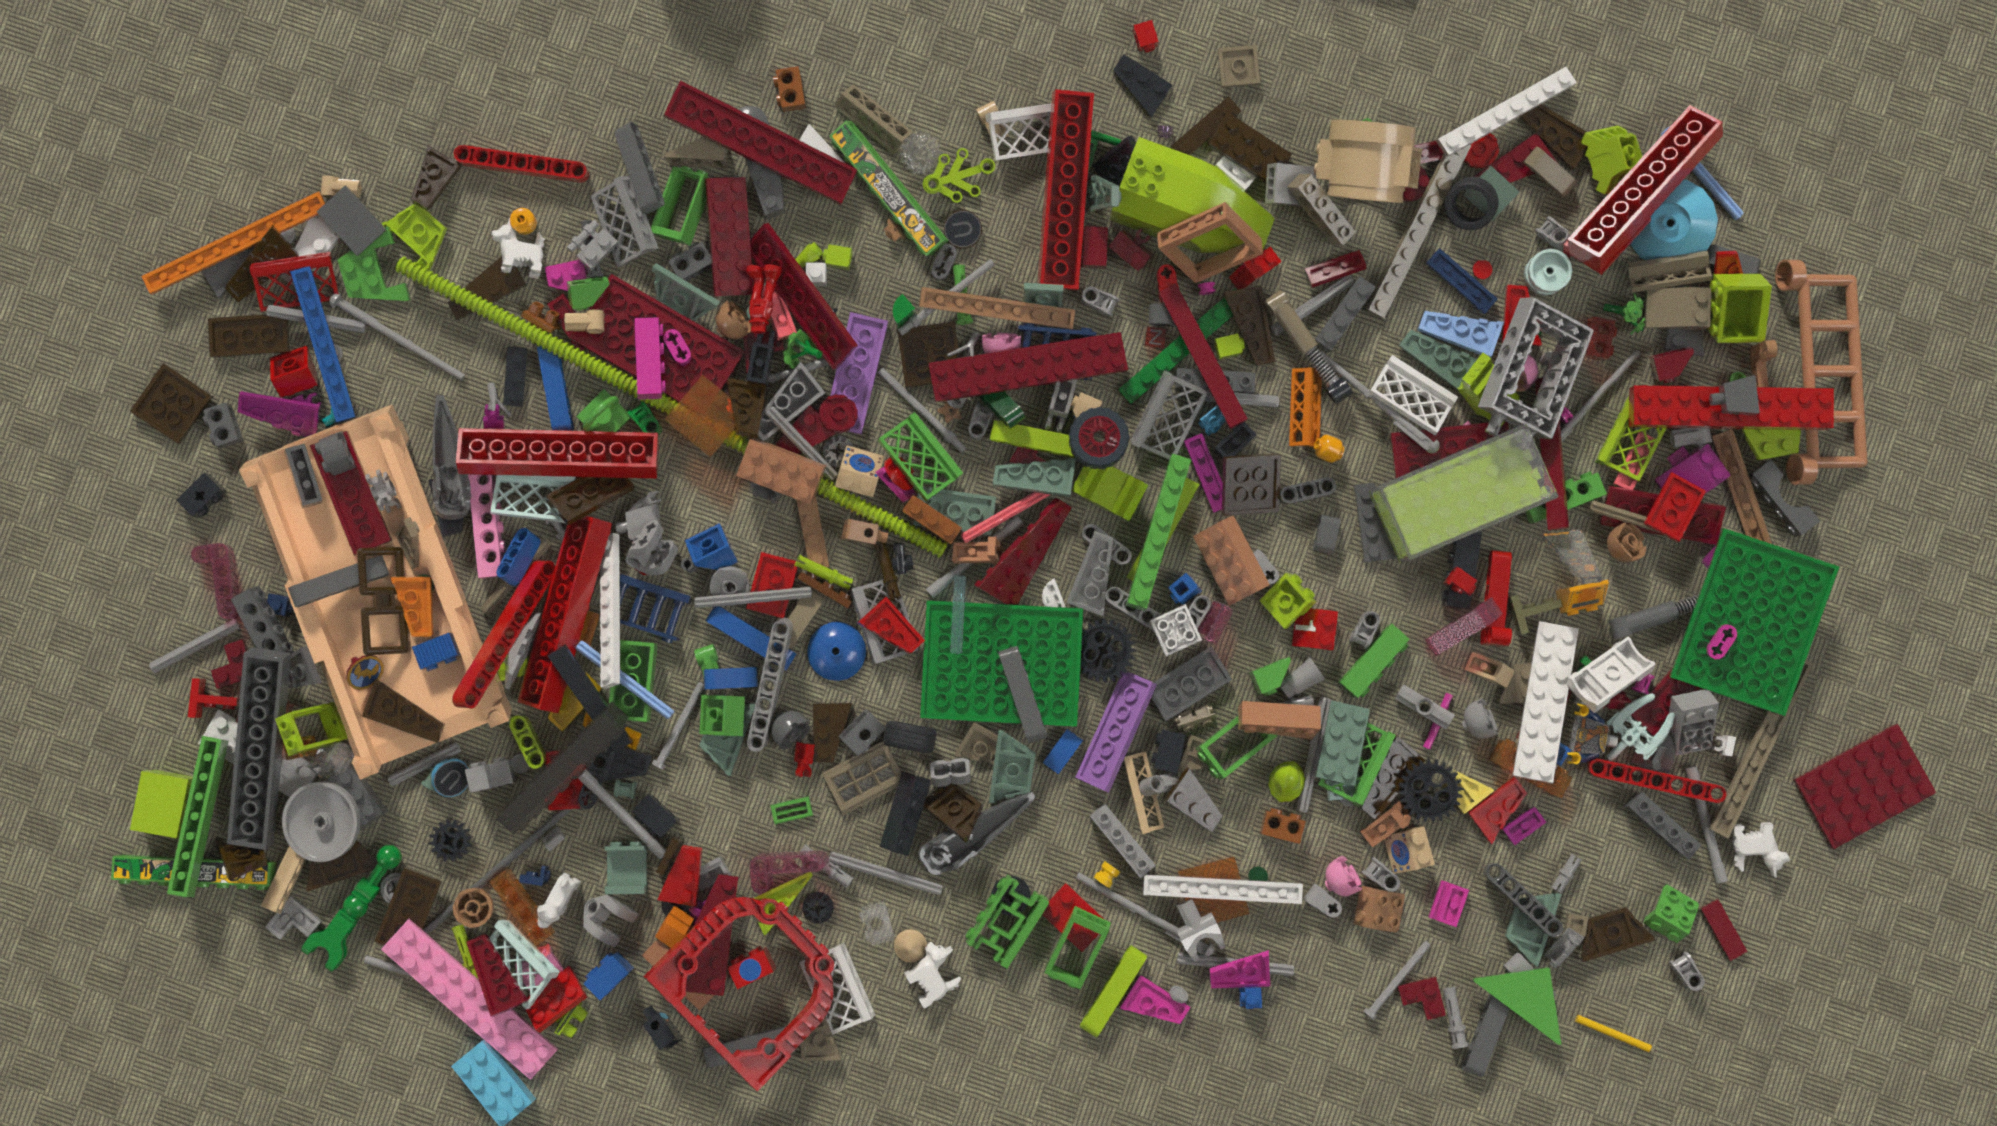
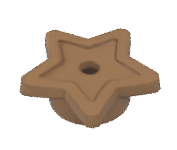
(894, 230)
(949, 415)

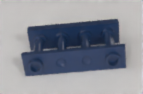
(1028, 329)
(661, 595)

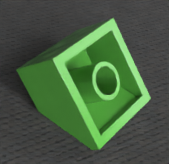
(1270, 676)
(722, 715)

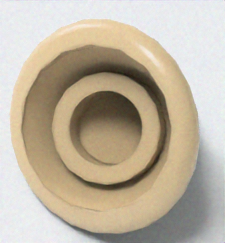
(910, 945)

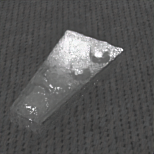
(1575, 553)

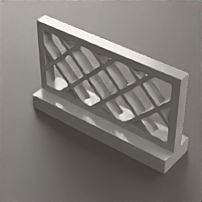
(634, 215)
(1153, 409)
(862, 608)

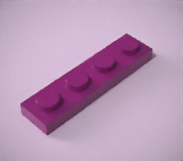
(1205, 470)

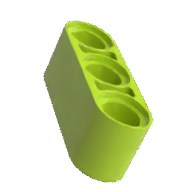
(520, 735)

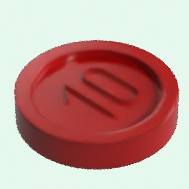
(1482, 269)

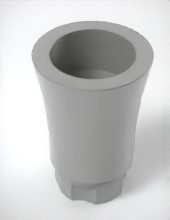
(1301, 679)

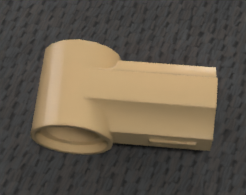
(988, 108)
(333, 184)
(591, 321)

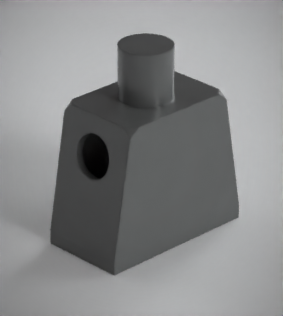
(1737, 397)

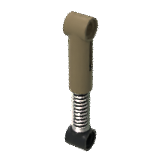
(1281, 308)

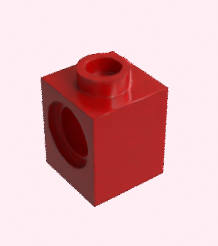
(1145, 36)

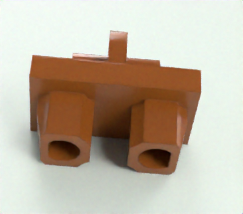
(546, 322)

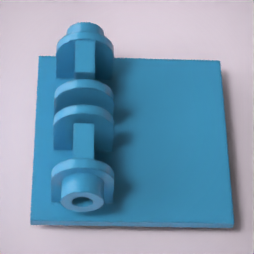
(1212, 421)

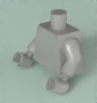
(639, 515)

